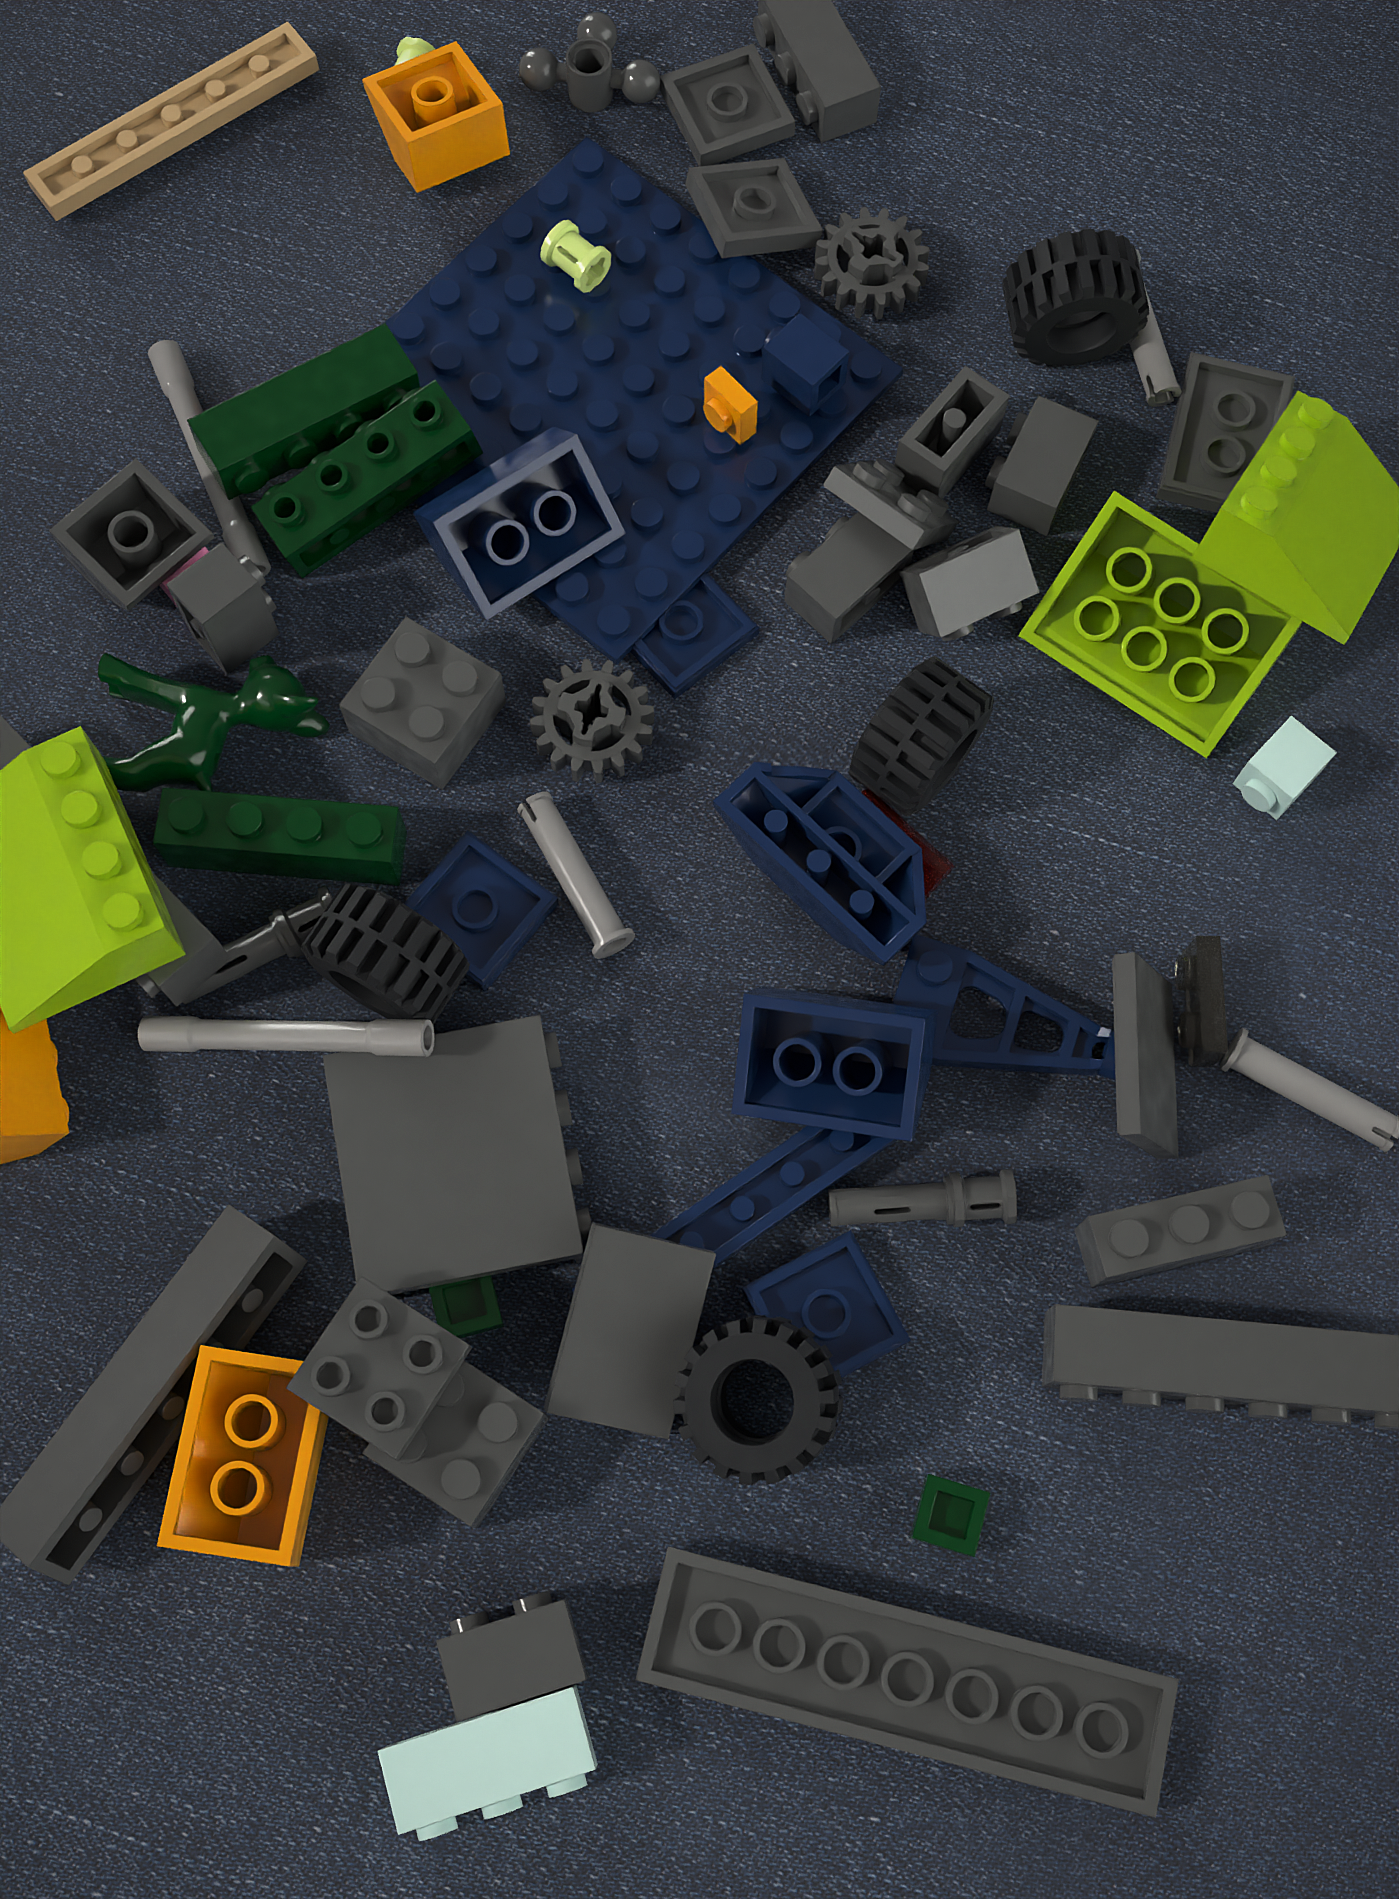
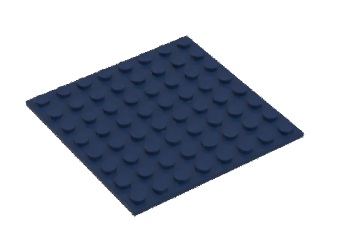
(628, 377)

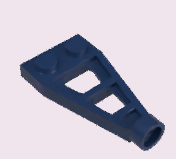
(940, 971)

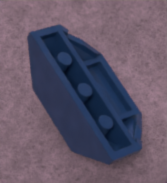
(830, 854)

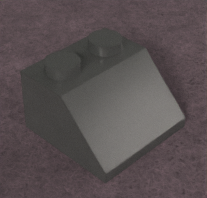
(130, 536)

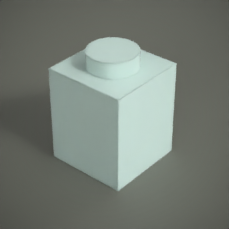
(1283, 768)

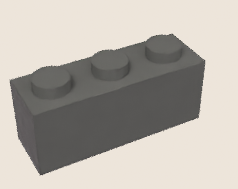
(819, 64)
(1179, 1231)

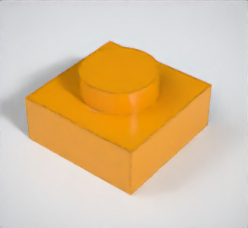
(729, 406)

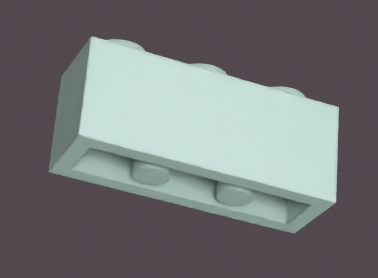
(488, 1763)

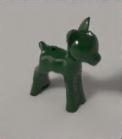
(203, 716)

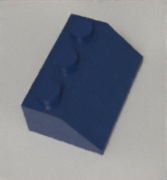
(521, 521)
(833, 1062)

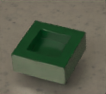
(467, 1306)
(950, 1515)

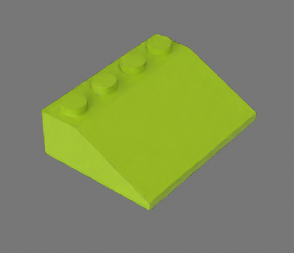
(1309, 520)
(1159, 626)
(72, 885)

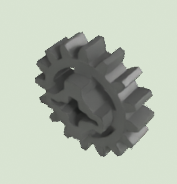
(872, 263)
(609, 738)

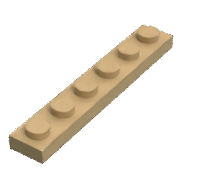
(171, 121)

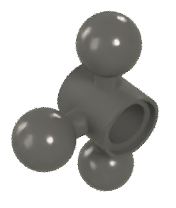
(590, 69)

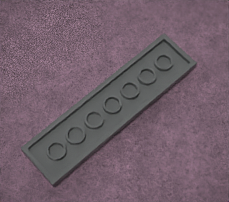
(910, 1681)

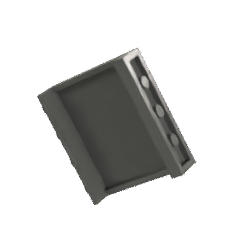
(456, 1158)

